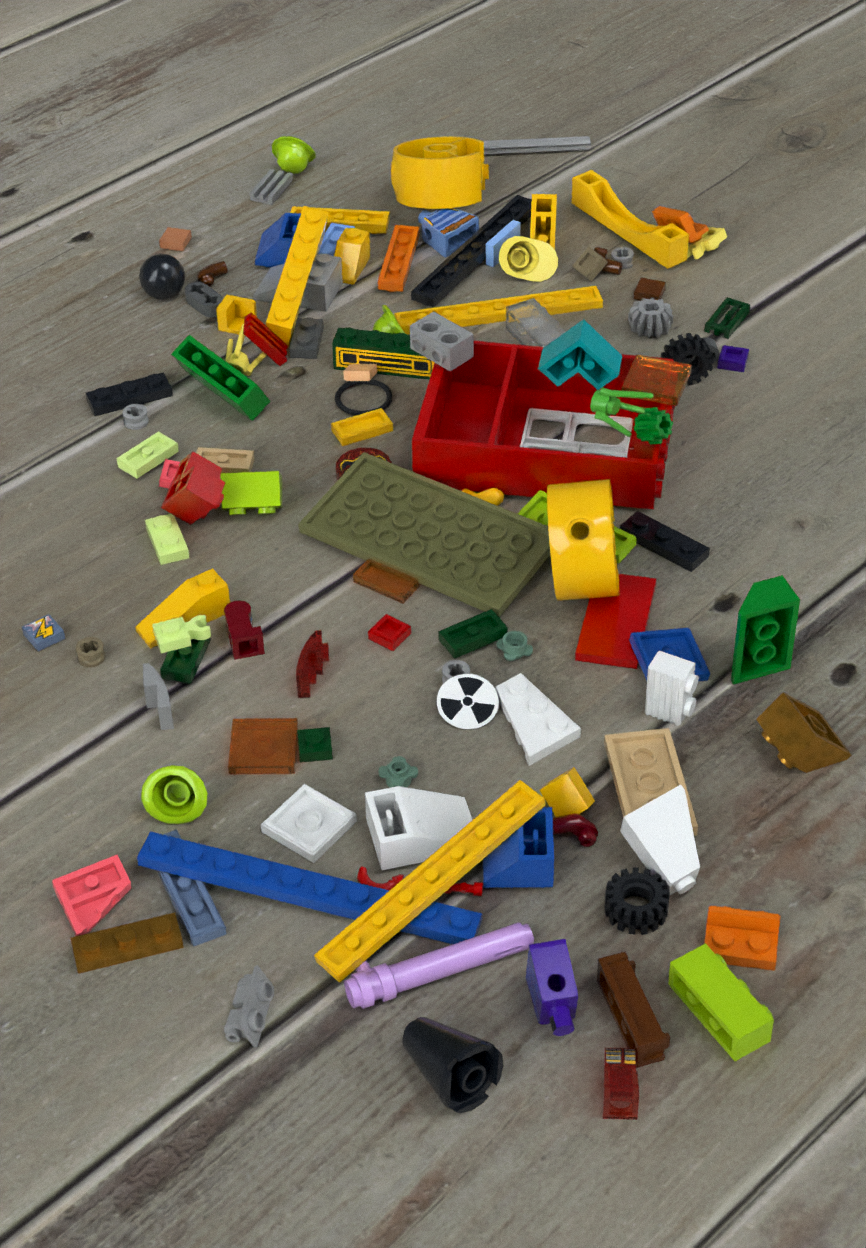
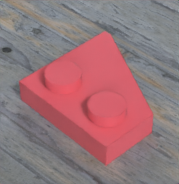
(91, 892)

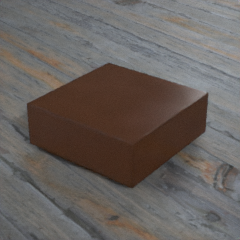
(649, 288)

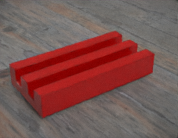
(265, 339)

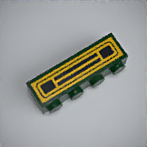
(387, 350)

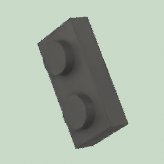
(306, 338)

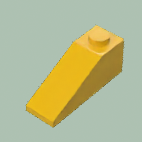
(543, 218)
(199, 595)

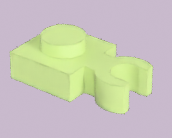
(177, 634)

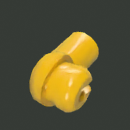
(490, 495)

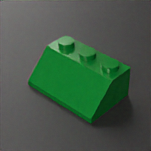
(765, 630)

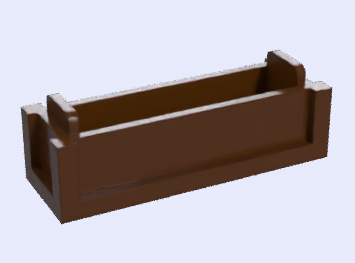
(631, 1009)

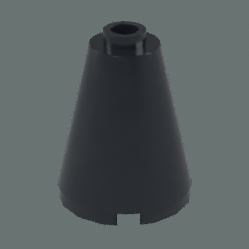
(453, 1062)

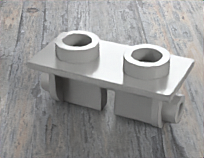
(253, 998)

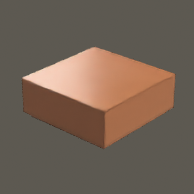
(175, 239)

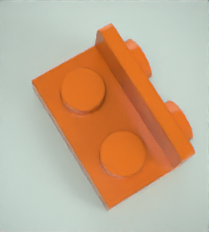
(682, 220)
(743, 936)

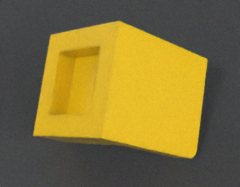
(232, 313)
(567, 794)

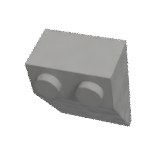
(321, 286)

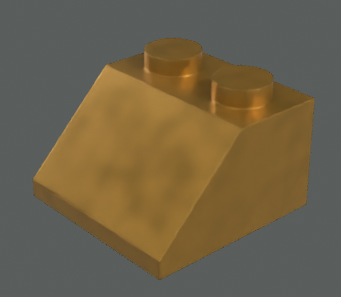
(801, 735)

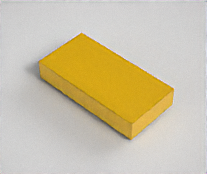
(362, 427)

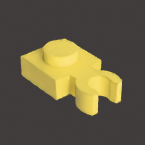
(708, 242)

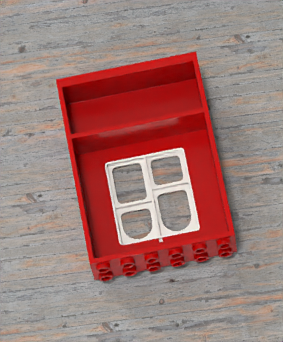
(481, 419)

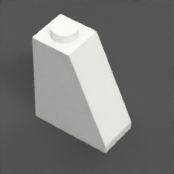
(665, 839)

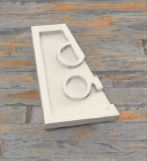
(535, 719)

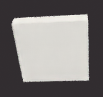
(308, 823)

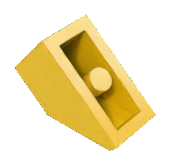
(354, 251)

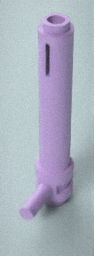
(386, 981)

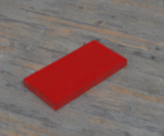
(613, 619)

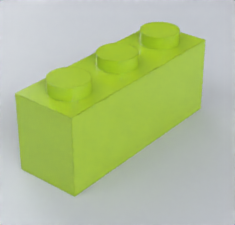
(721, 1001)

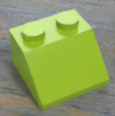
(252, 491)

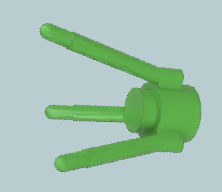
(606, 403)

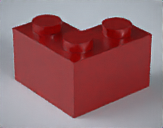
(194, 489)

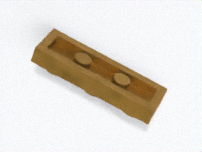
(126, 942)

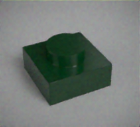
(315, 744)

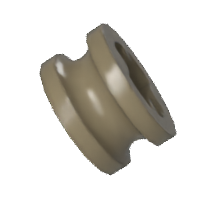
(90, 652)

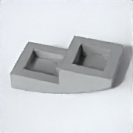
(157, 696)

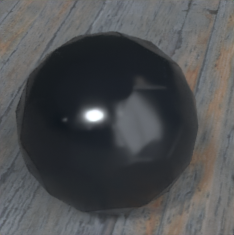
(162, 276)

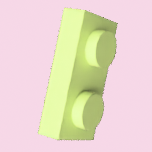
(147, 455)
(167, 538)

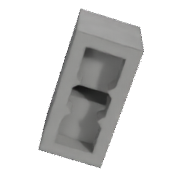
(441, 341)

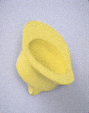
(528, 258)

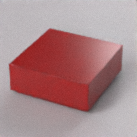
(389, 632)

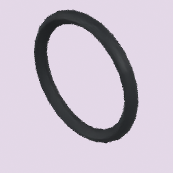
(351, 383)

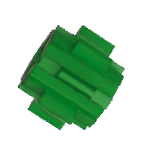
(653, 425)

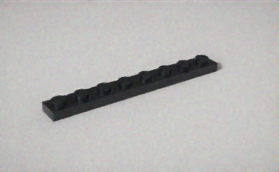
(469, 254)

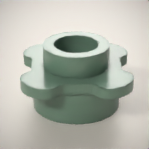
(514, 645)
(398, 772)

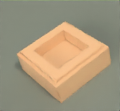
(360, 372)

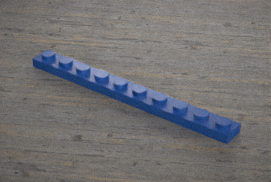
(296, 886)

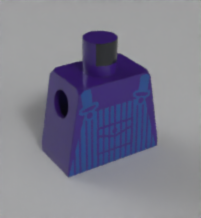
(552, 985)

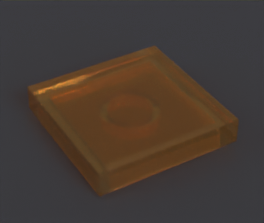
(658, 376)
(263, 746)

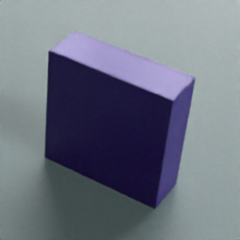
(733, 358)

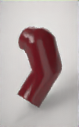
(579, 826)

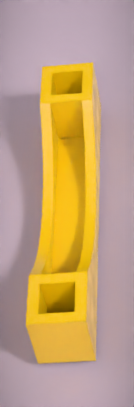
(596, 198)
(296, 273)

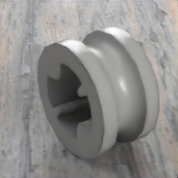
(623, 255)
(135, 416)
(455, 668)

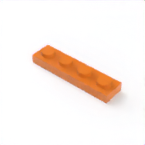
(398, 258)

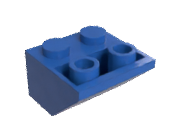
(277, 241)
(524, 857)

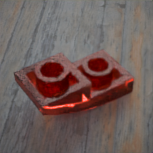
(311, 663)

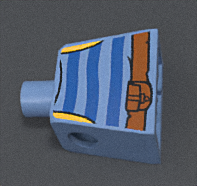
(447, 229)

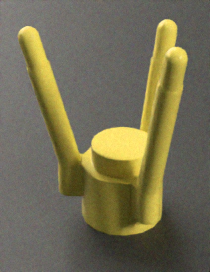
(239, 359)

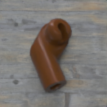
(612, 266)
(208, 273)

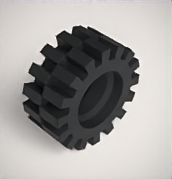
(691, 346)
(636, 916)

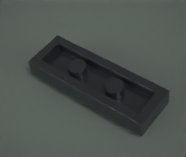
(129, 392)
(666, 541)

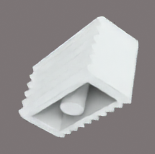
(670, 688)

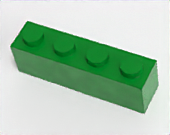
(220, 377)

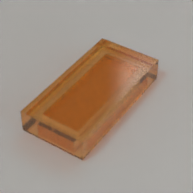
(386, 580)

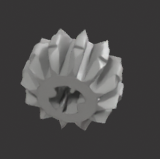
(650, 317)

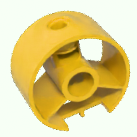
(439, 172)
(582, 540)

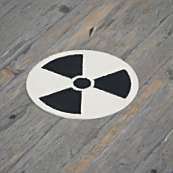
(467, 701)

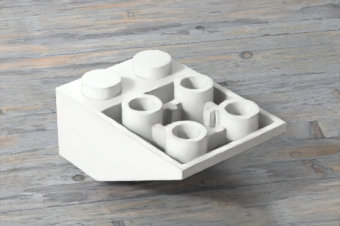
(412, 823)

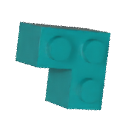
(580, 351)

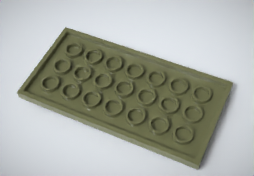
(430, 533)

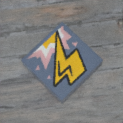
(43, 632)

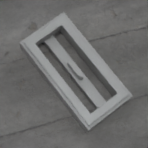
(267, 186)

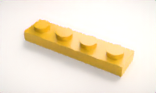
(366, 220)

